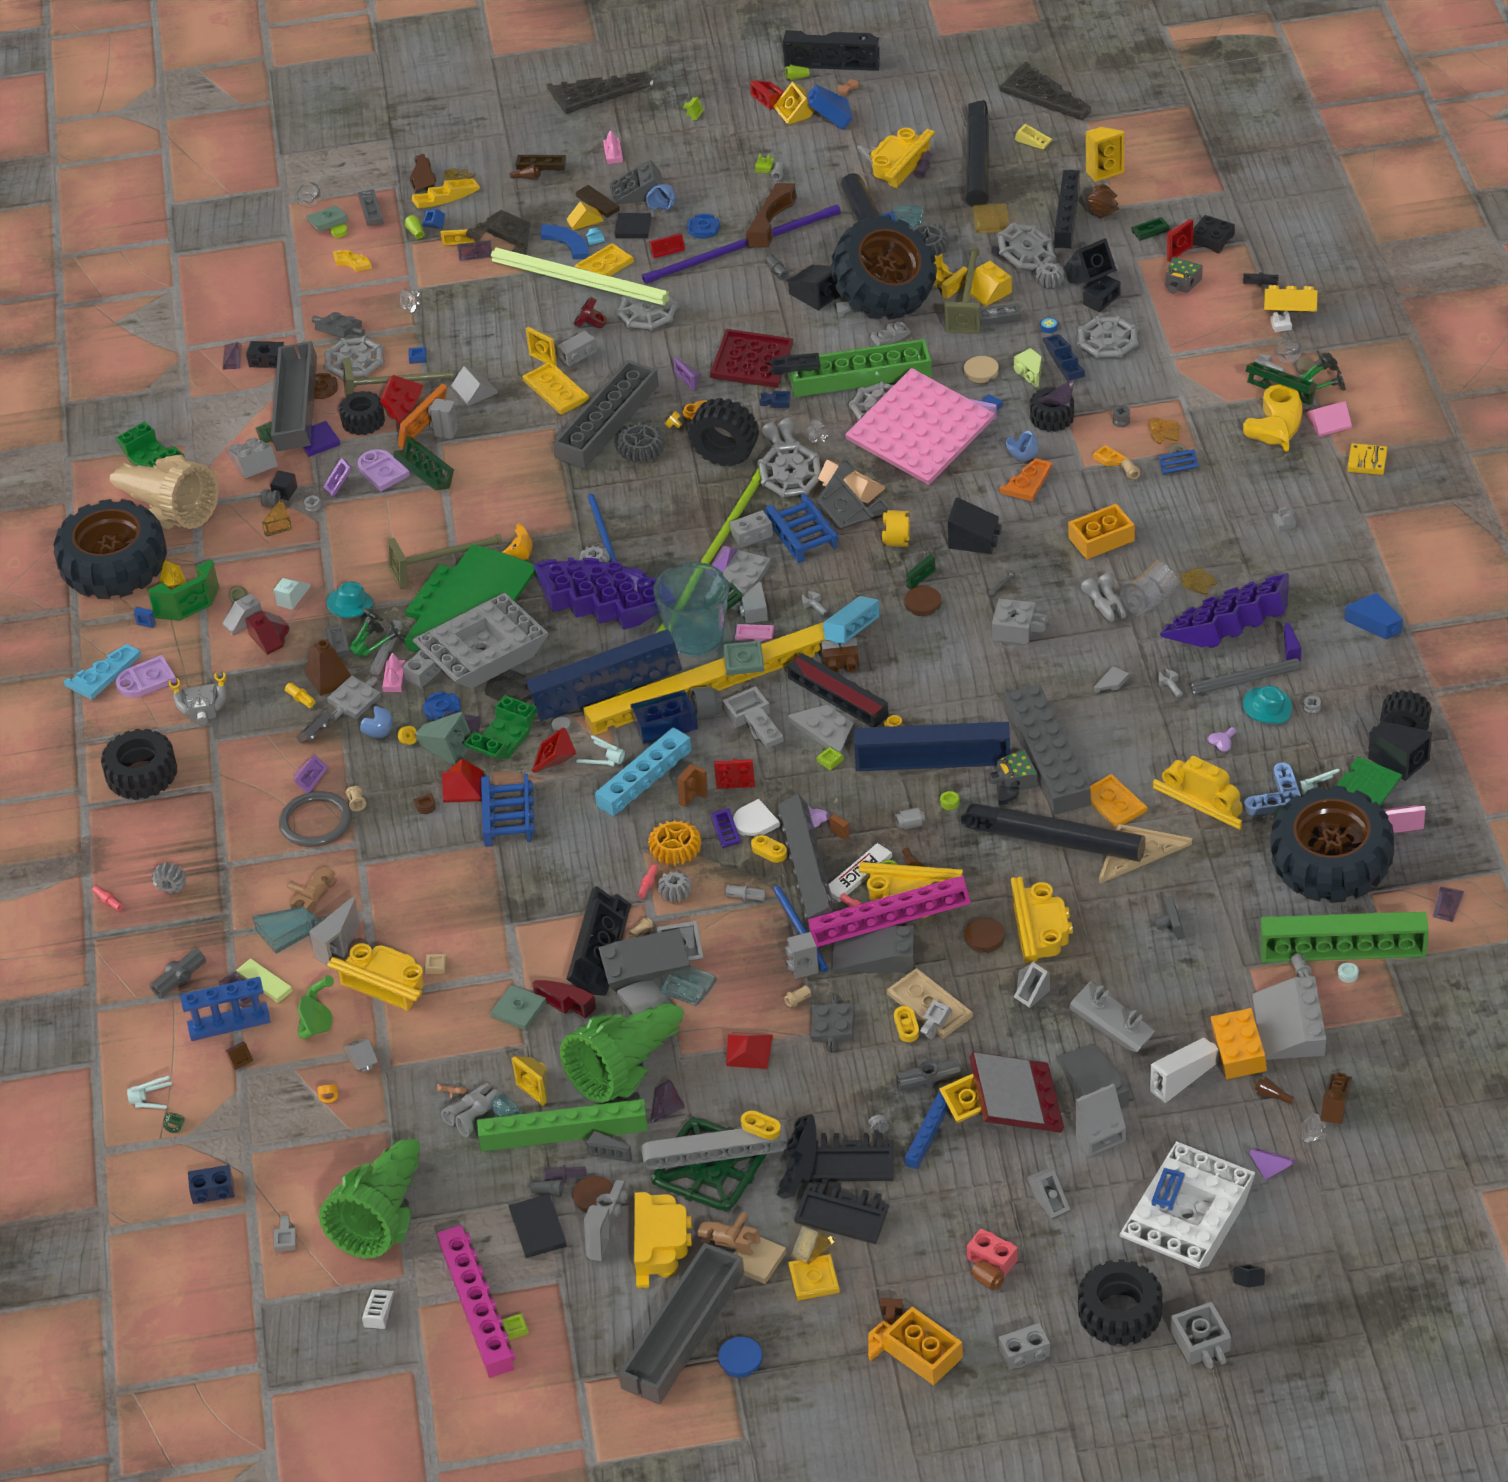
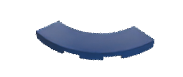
(572, 239)

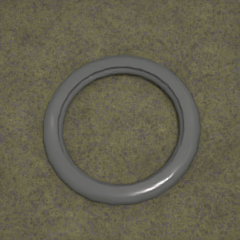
(315, 841)

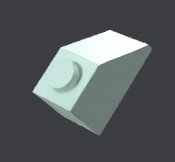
(289, 592)

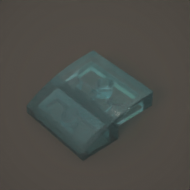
(689, 985)

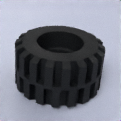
(362, 413)
(1050, 416)
(1406, 710)

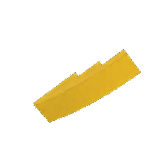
(449, 192)

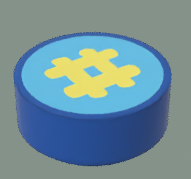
(1048, 325)

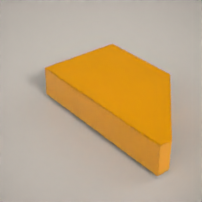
(1108, 456)
(875, 1339)

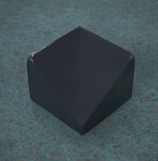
(1249, 1275)

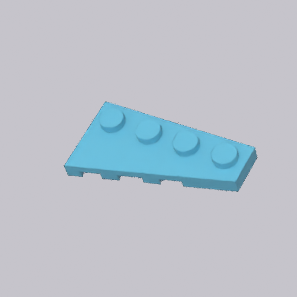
(97, 678)

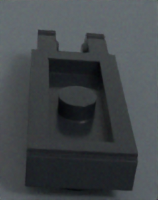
(795, 363)

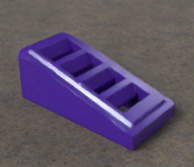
(1292, 645)
(721, 816)

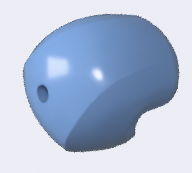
(661, 196)
(1025, 448)
(379, 726)

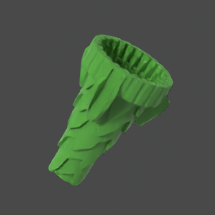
(606, 1053)
(365, 1210)

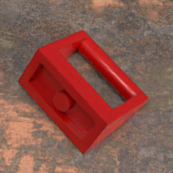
(760, 92)

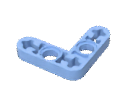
(1284, 794)

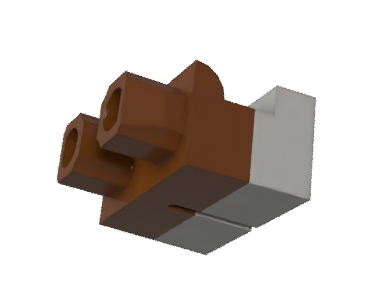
(837, 659)

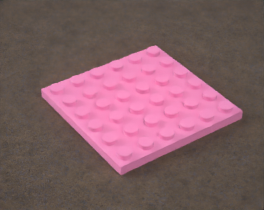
(920, 426)

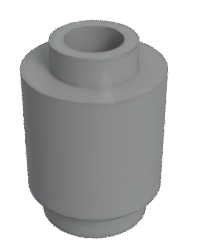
(909, 818)

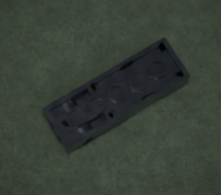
(827, 52)

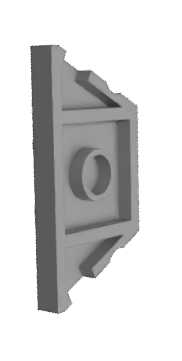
(824, 726)

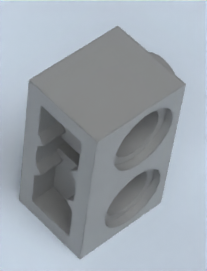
(420, 669)
(1023, 1342)

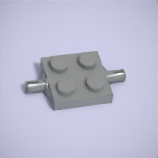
(354, 697)

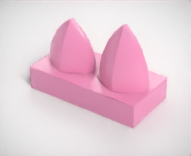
(612, 149)
(393, 675)

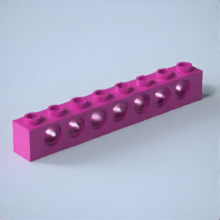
(889, 911)
(475, 1301)

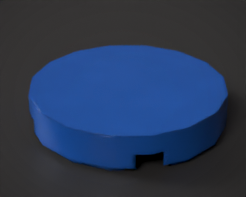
(703, 226)
(439, 703)
(740, 1357)

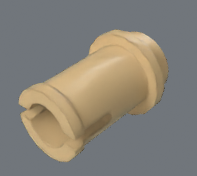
(1132, 471)
(641, 929)
(797, 996)

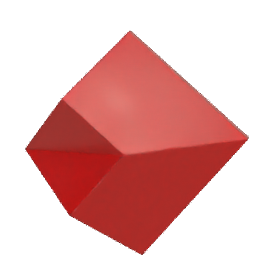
(1179, 239)
(554, 751)
(462, 783)
(748, 1050)

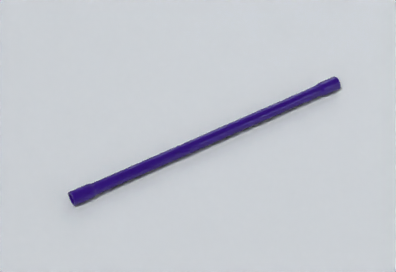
(657, 274)

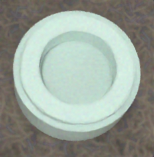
(1348, 972)

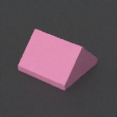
(1329, 419)
(1406, 818)

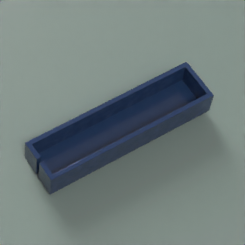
(604, 674)
(931, 746)

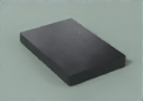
(537, 1226)

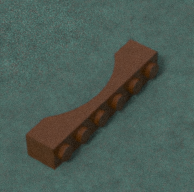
(780, 198)

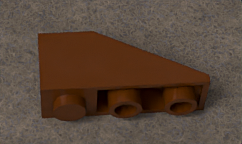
(1336, 1098)

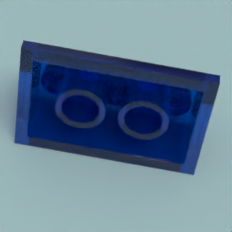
(662, 713)

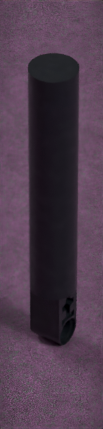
(977, 154)
(859, 198)
(1055, 832)

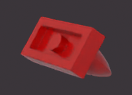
(667, 245)

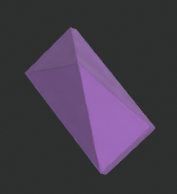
(686, 373)
(337, 477)
(723, 557)
(310, 773)
(1269, 1162)

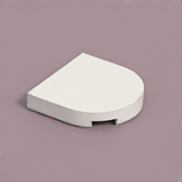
(755, 819)

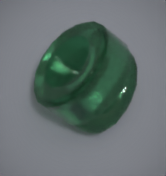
(175, 1119)

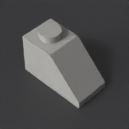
(754, 605)
(239, 612)
(361, 1054)
(1048, 1192)

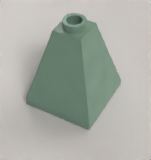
(445, 737)

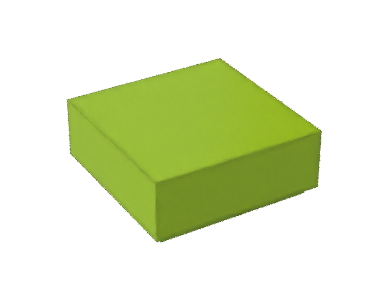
(830, 758)
(515, 1326)

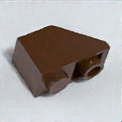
(421, 176)

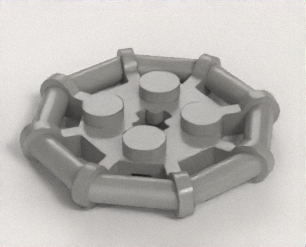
(1034, 239)
(645, 315)
(1109, 338)
(360, 352)
(870, 399)
(786, 461)

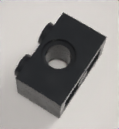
(1101, 293)
(263, 354)

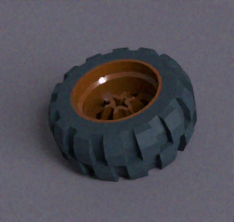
(903, 248)
(110, 548)
(1359, 853)

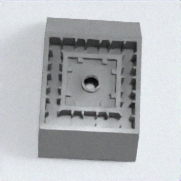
(498, 627)

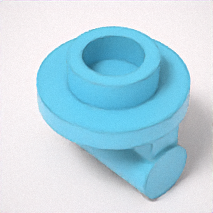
(594, 236)

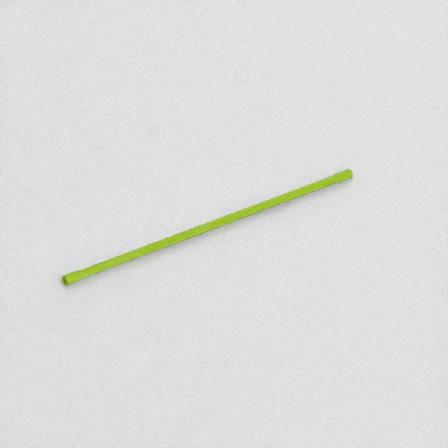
(723, 533)

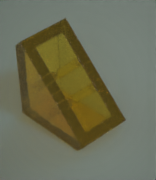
(277, 520)
(810, 1245)

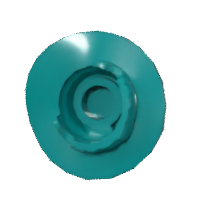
(349, 600)
(1267, 705)

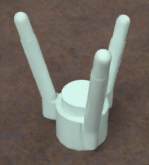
(613, 753)
(1312, 782)
(138, 1093)

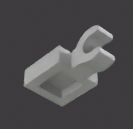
(935, 1016)
(285, 1236)

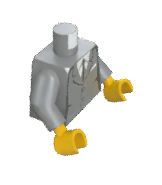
(200, 701)

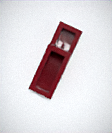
(565, 997)

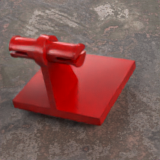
(734, 774)

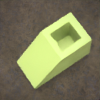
(1029, 366)

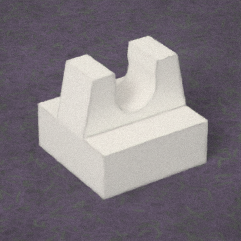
(1281, 322)

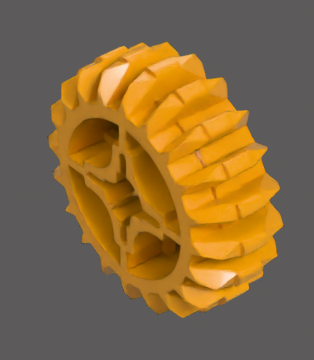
(674, 842)

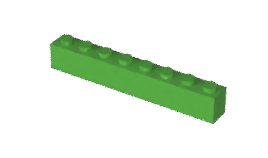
(561, 1125)

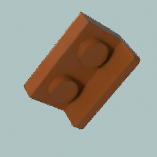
(692, 783)

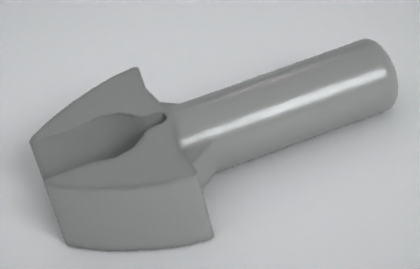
(1267, 360)
(814, 602)
(1173, 676)

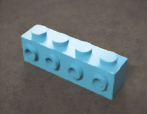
(851, 619)

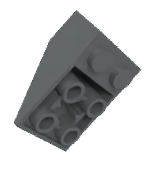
(636, 183)

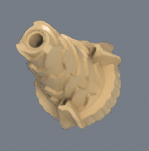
(176, 489)

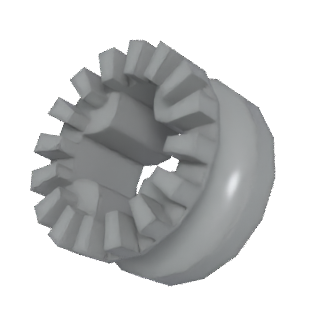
(312, 499)
(1311, 708)
(882, 1127)

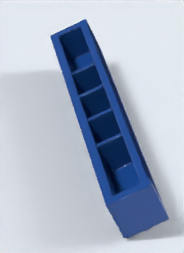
(926, 1132)

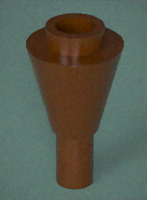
(531, 172)
(910, 859)
(1268, 1089)

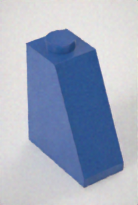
(830, 106)
(1374, 616)

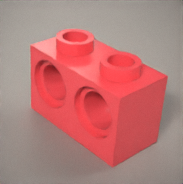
(990, 1248)

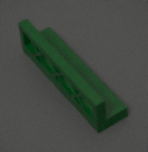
(1282, 378)
(422, 468)

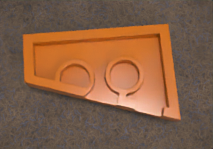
(1029, 481)

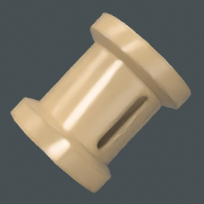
(355, 804)

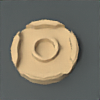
(981, 369)

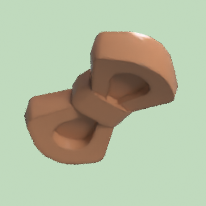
(844, 89)
(440, 1087)

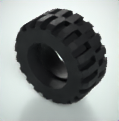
(733, 419)
(142, 780)
(1118, 1325)

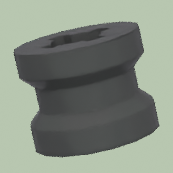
(1121, 416)
(270, 498)

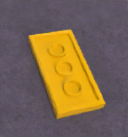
(555, 388)

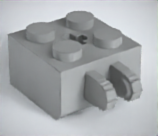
(1016, 620)
(1201, 1335)

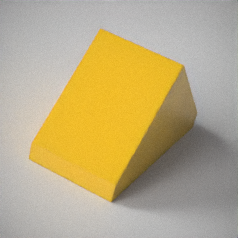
(583, 216)

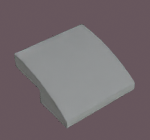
(642, 996)

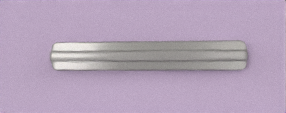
(384, 651)

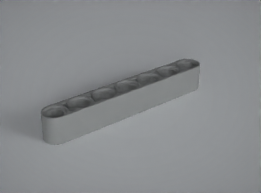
(709, 1148)

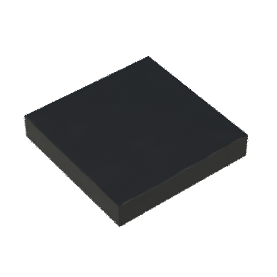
(633, 225)

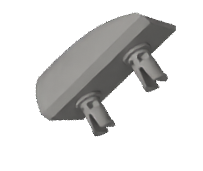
(1111, 1017)

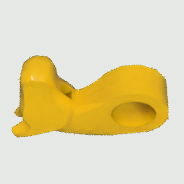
(1283, 417)

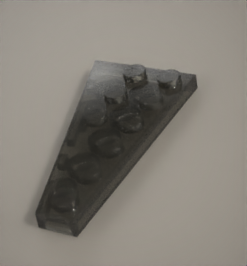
(596, 90)
(1043, 91)

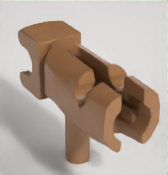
(314, 891)
(730, 1236)

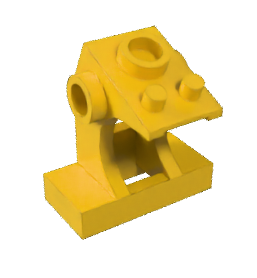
(949, 281)

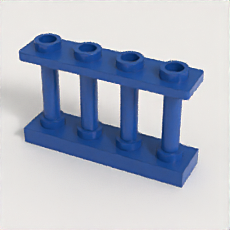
(790, 538)
(490, 817)
(229, 1021)

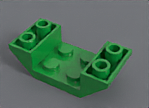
(142, 446)
(186, 598)
(507, 730)

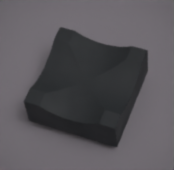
(1213, 233)

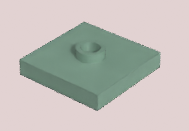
(327, 218)
(743, 658)
(518, 1007)

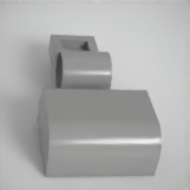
(753, 709)
(600, 1220)

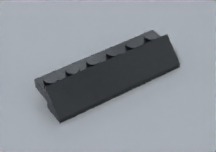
(601, 925)

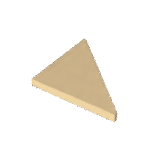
(1157, 846)

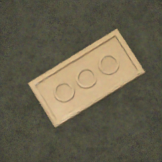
(919, 991)

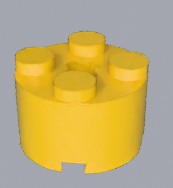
(896, 528)

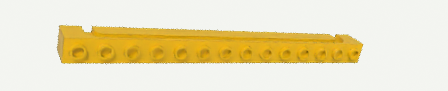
(775, 654)

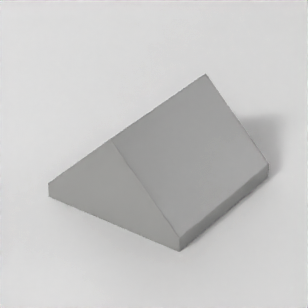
(472, 386)
(690, 937)

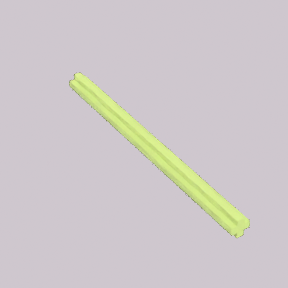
(580, 276)

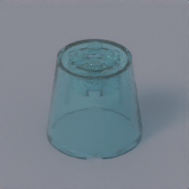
(693, 606)

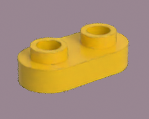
(769, 848)
(906, 1024)
(763, 1125)

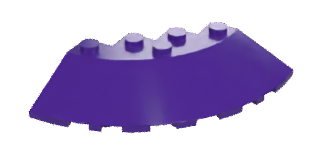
(599, 589)
(1230, 613)

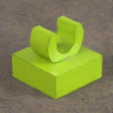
(694, 108)
(764, 165)

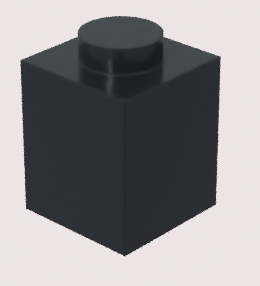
(285, 483)

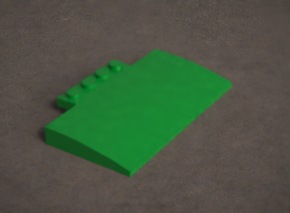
(455, 590)

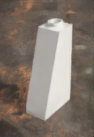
(1182, 1068)

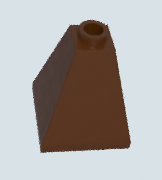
(325, 668)

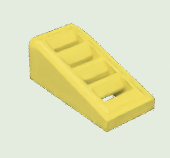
(1028, 136)

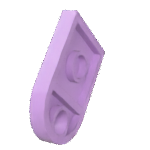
(382, 470)
(145, 678)

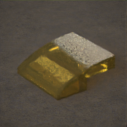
(990, 217)

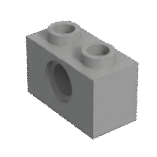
(802, 955)

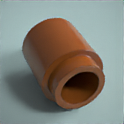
(988, 1275)

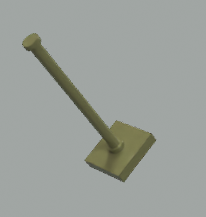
(964, 316)
(351, 382)
(398, 563)

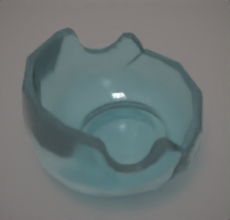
(504, 1106)

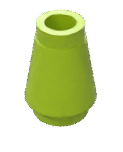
(796, 72)
(414, 225)

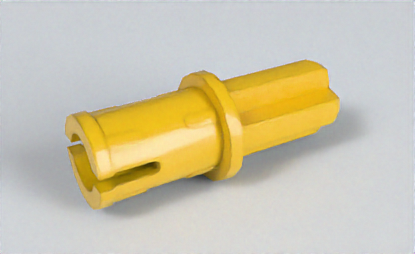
(300, 695)

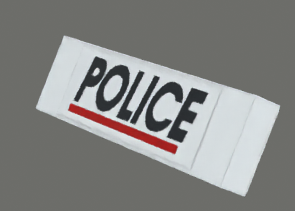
(851, 878)

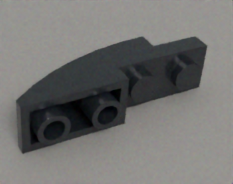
(802, 1151)

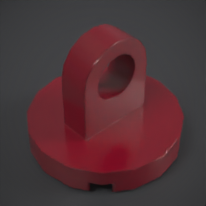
(590, 315)

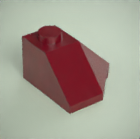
(267, 631)

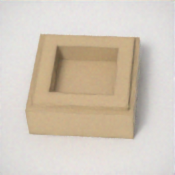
(435, 964)

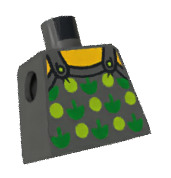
(1182, 275)
(1015, 771)

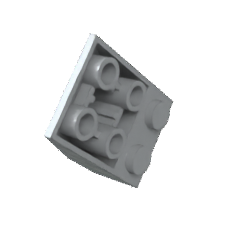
(252, 457)
(336, 933)
(1099, 1121)

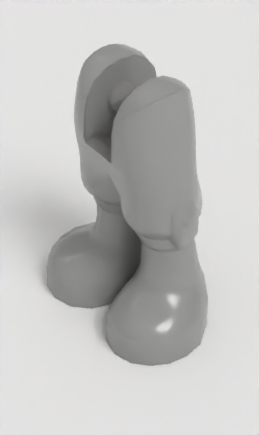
(785, 428)
(1108, 604)
(479, 1103)

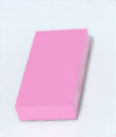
(751, 633)

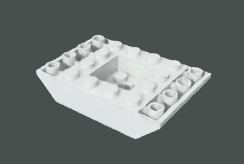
(1210, 1192)

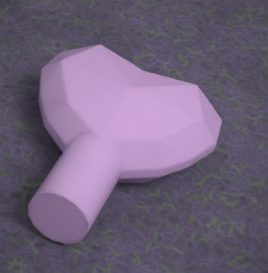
(1222, 740)
(818, 816)

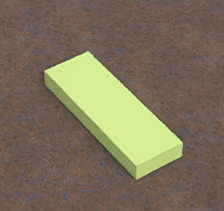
(272, 985)

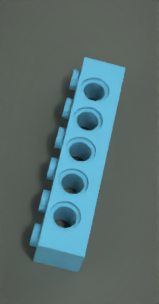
(643, 771)

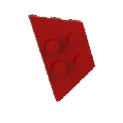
(400, 397)

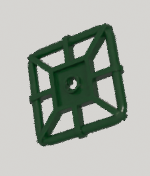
(711, 1176)

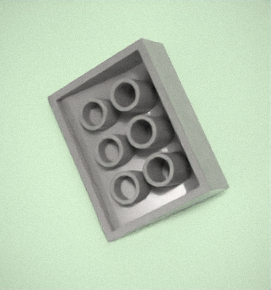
(1290, 1019)

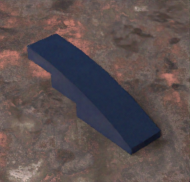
(1063, 357)

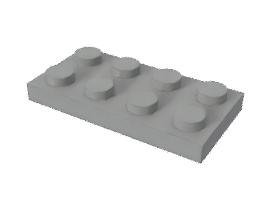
(745, 572)

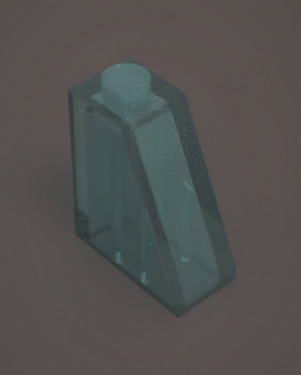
(284, 927)

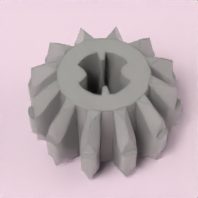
(1049, 275)
(595, 552)
(169, 878)
(675, 886)

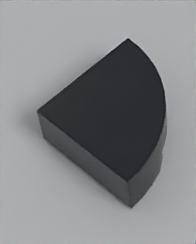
(1007, 794)

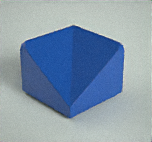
(433, 218)

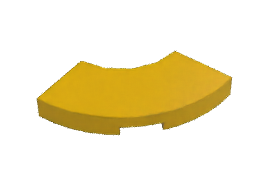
(353, 260)

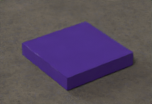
(321, 439)

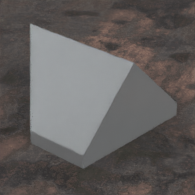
(1032, 984)

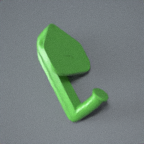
(313, 1015)

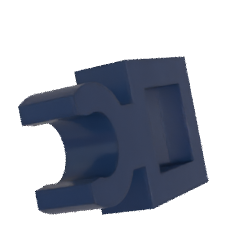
(778, 399)

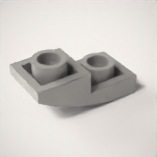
(894, 333)

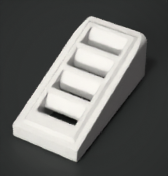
(377, 1321)

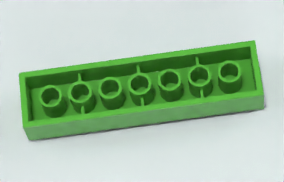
(862, 368)
(1344, 936)

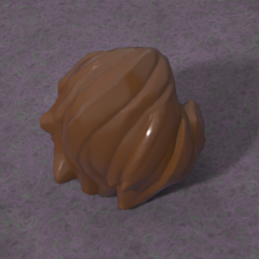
(1102, 201)

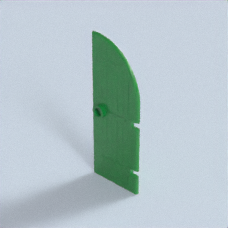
(1369, 779)

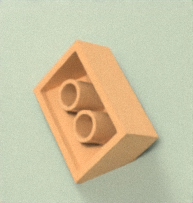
(861, 485)

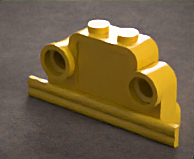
(899, 155)
(1202, 788)
(894, 879)
(1040, 920)
(381, 974)
(659, 1236)

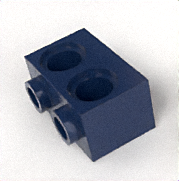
(211, 1184)

